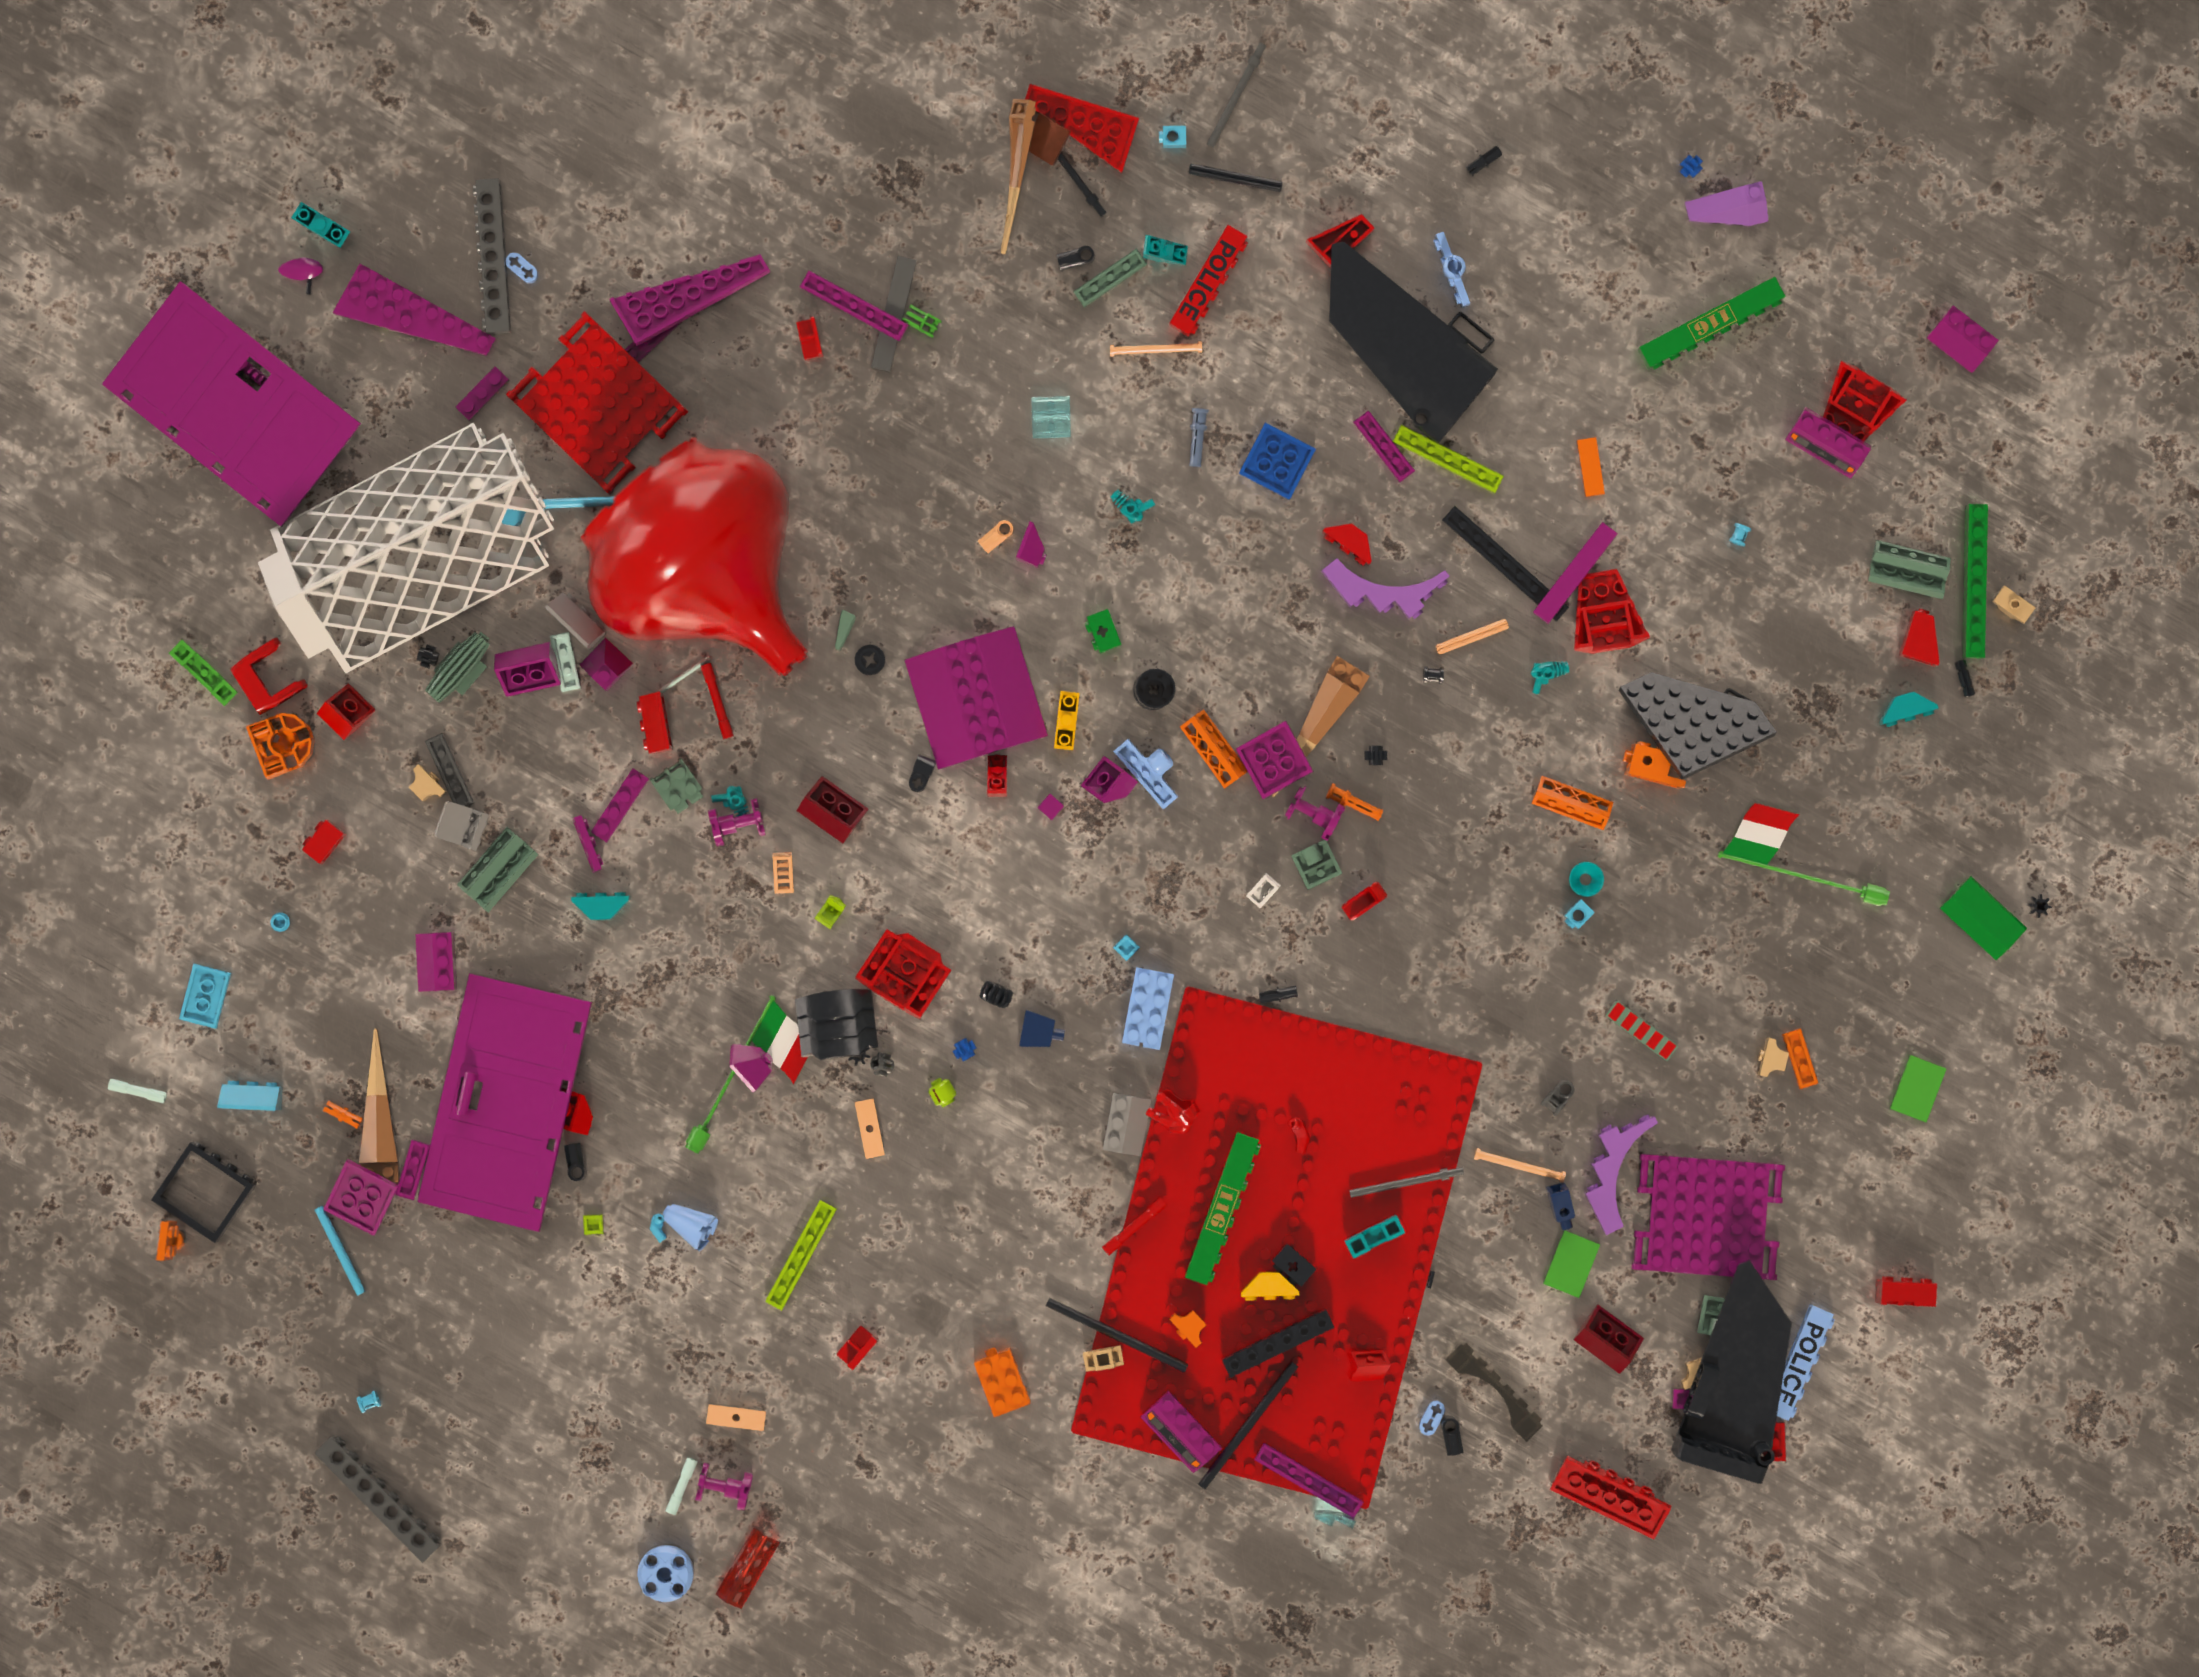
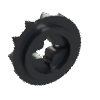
(868, 650)

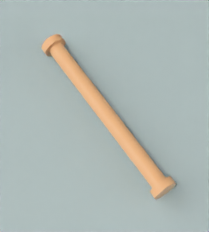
(1156, 348)
(1520, 1165)

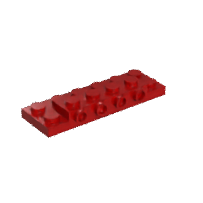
(1611, 1496)

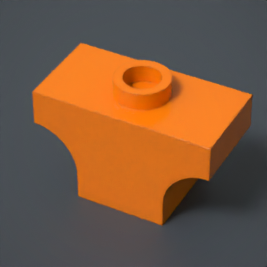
(1189, 1326)

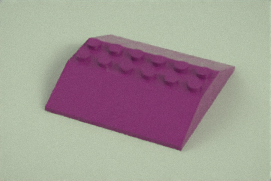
(976, 697)

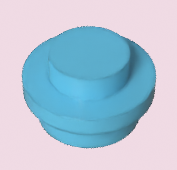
(280, 922)

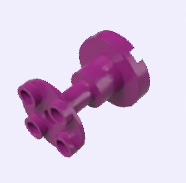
(1321, 816)
(728, 824)
(731, 1488)

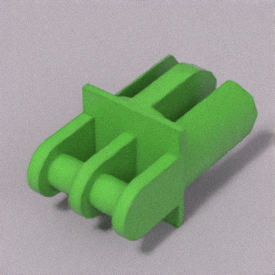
(923, 322)

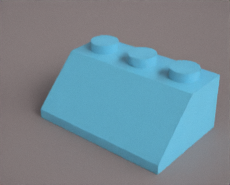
(250, 1096)

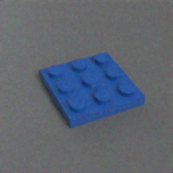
(1277, 461)

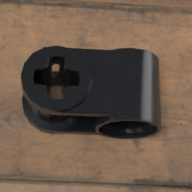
(922, 770)

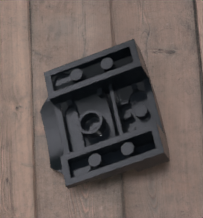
(836, 1023)

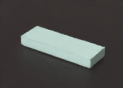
(566, 662)

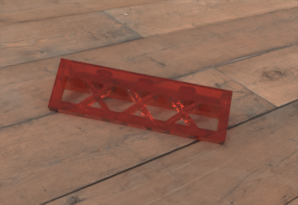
(744, 1567)

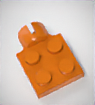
(170, 1240)

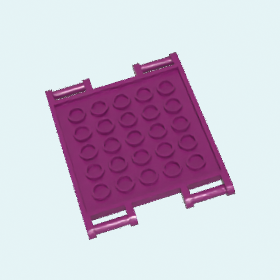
(1707, 1215)

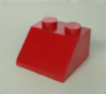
(345, 711)

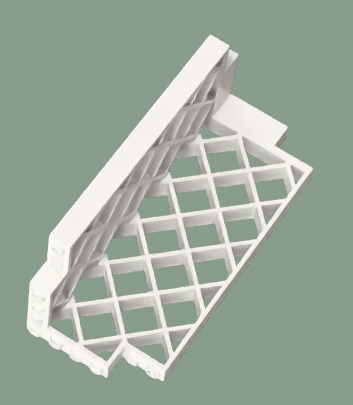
(411, 534)

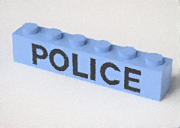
(1802, 1357)

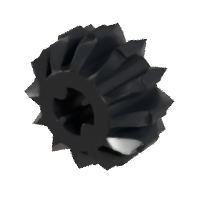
(996, 994)

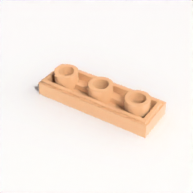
(871, 1140)
(748, 1419)

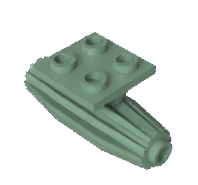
(459, 667)

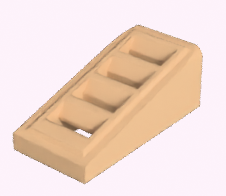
(783, 856)

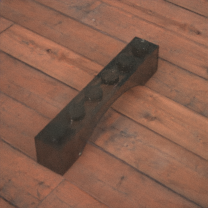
(1521, 1419)

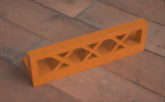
(1216, 746)
(1572, 806)

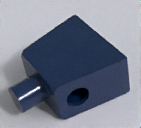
(1039, 1031)
(1560, 1198)

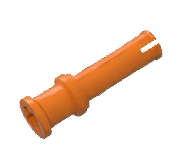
(1343, 798)

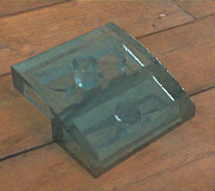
(1051, 417)
(1328, 1517)

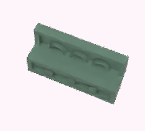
(1909, 569)
(497, 869)

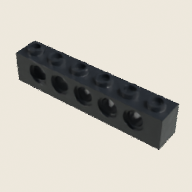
(1277, 1343)

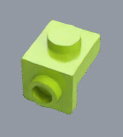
(830, 911)

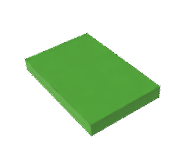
(1918, 1088)
(1571, 1264)

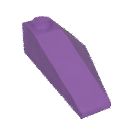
(1737, 206)

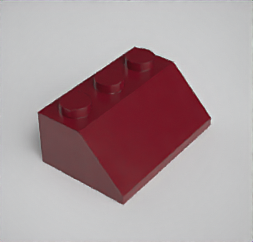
(832, 809)
(1608, 1339)

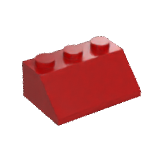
(654, 723)

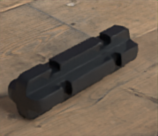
(1964, 678)

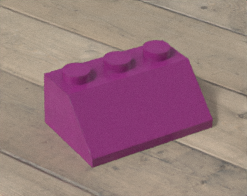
(1962, 339)
(527, 669)
(436, 961)

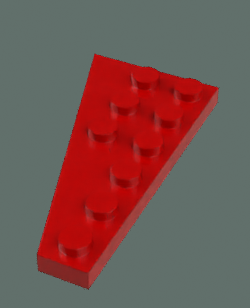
(1094, 126)

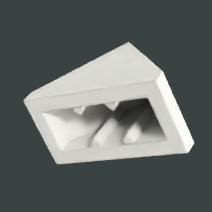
(1263, 890)

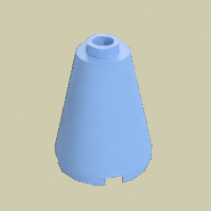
(691, 1224)

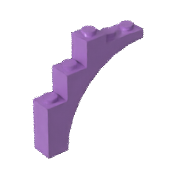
(1407, 598)
(1616, 1143)

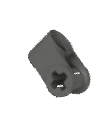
(1557, 1097)

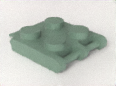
(677, 786)

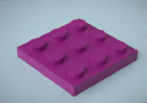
(1274, 760)
(361, 1197)

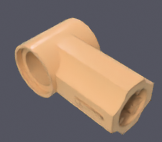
(995, 537)

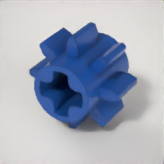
(1691, 166)
(964, 1049)

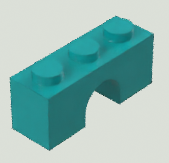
(1374, 1236)

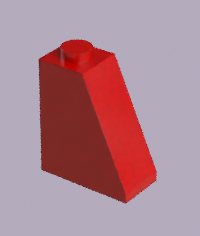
(1921, 639)

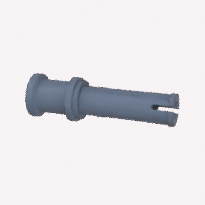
(1198, 427)

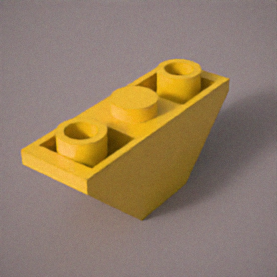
(1066, 720)
(1269, 1285)

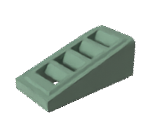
(845, 625)

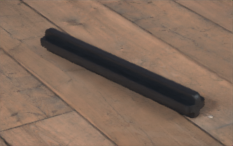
(1235, 177)

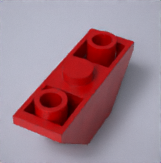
(1351, 541)
(997, 776)

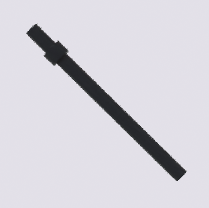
(1092, 198)

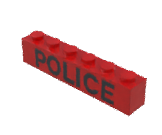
(1208, 280)

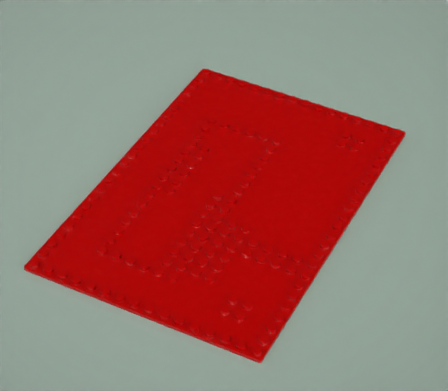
(1372, 1118)

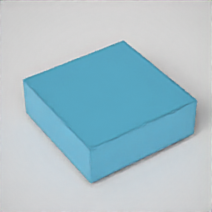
(1126, 947)

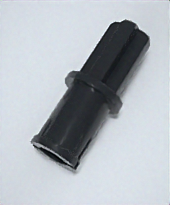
(1484, 160)
(1278, 994)

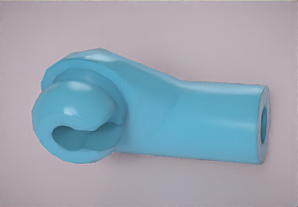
(656, 1227)

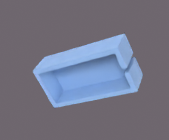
(1147, 1008)

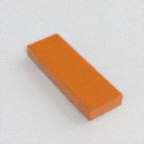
(1590, 467)
(1800, 1058)

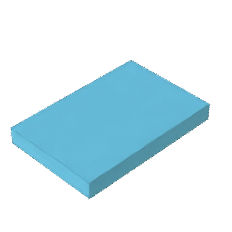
(205, 996)

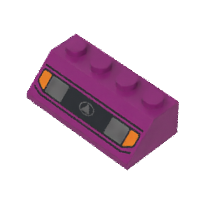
(1828, 442)
(1181, 1432)

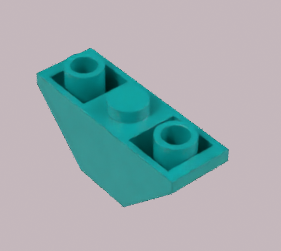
(320, 225)
(1164, 251)
(1906, 708)
(601, 906)

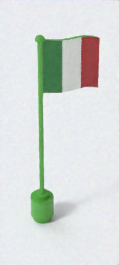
(1762, 836)
(779, 1038)

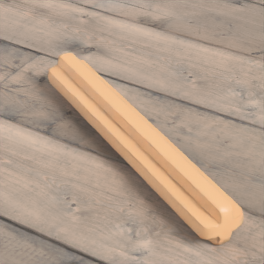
(1472, 636)

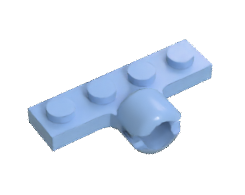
(1453, 268)
(1149, 771)

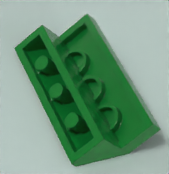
(1983, 918)

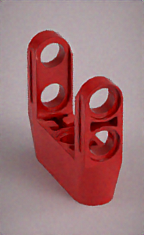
(253, 685)

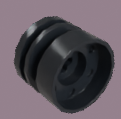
(1165, 690)

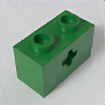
(1104, 620)

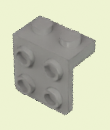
(461, 825)

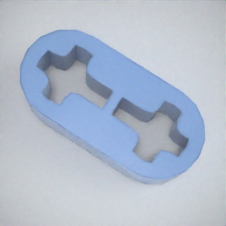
(518, 271)
(1435, 1420)

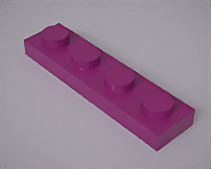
(619, 805)

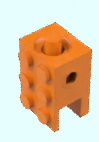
(1650, 765)
(1001, 1381)

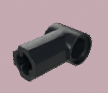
(1073, 258)
(575, 1159)
(1452, 1437)

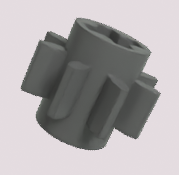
(882, 1064)

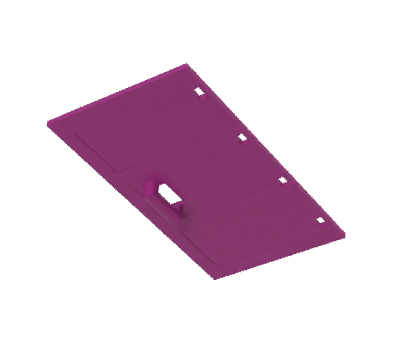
(187, 378)
(499, 1156)

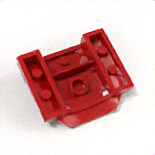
(904, 972)

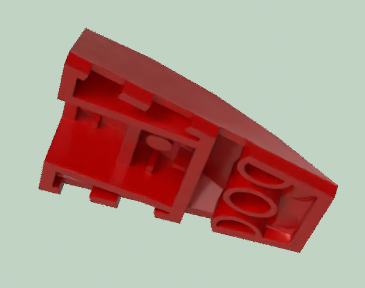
(1860, 401)
(1606, 615)

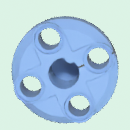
(665, 1573)

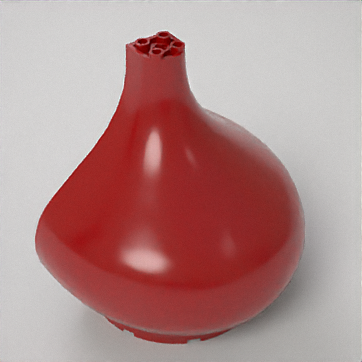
(696, 554)

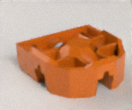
(283, 748)

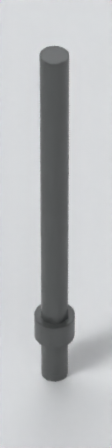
(1253, 61)
(1444, 1174)

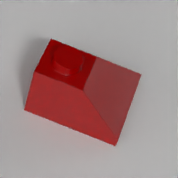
(578, 1114)

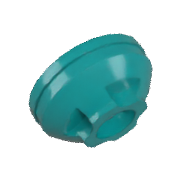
(1594, 872)

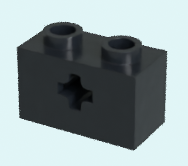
(1288, 1254)

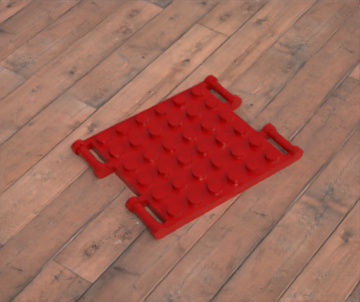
(597, 402)

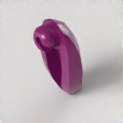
(301, 269)

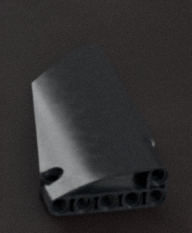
(1405, 344)
(1737, 1384)

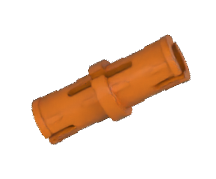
(342, 1114)

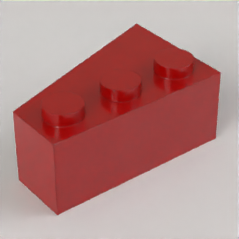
(1351, 232)
(1906, 1291)

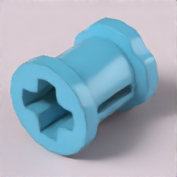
(1740, 534)
(368, 1401)

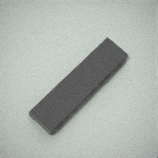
(449, 770)

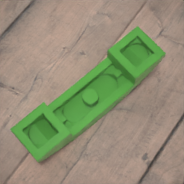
(203, 672)

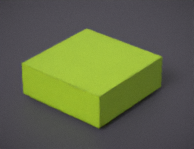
(593, 1224)

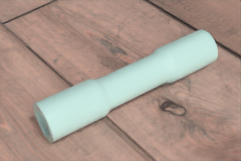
(150, 1094)
(676, 1497)

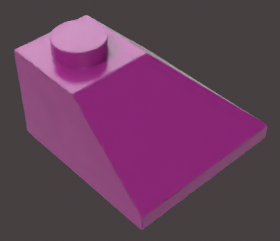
(1031, 548)
(606, 664)
(1108, 781)
(750, 1064)

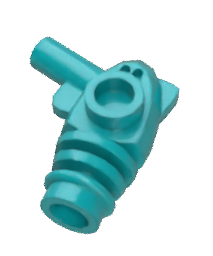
(1131, 508)
(1547, 671)
(734, 799)

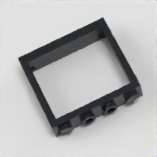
(187, 1218)

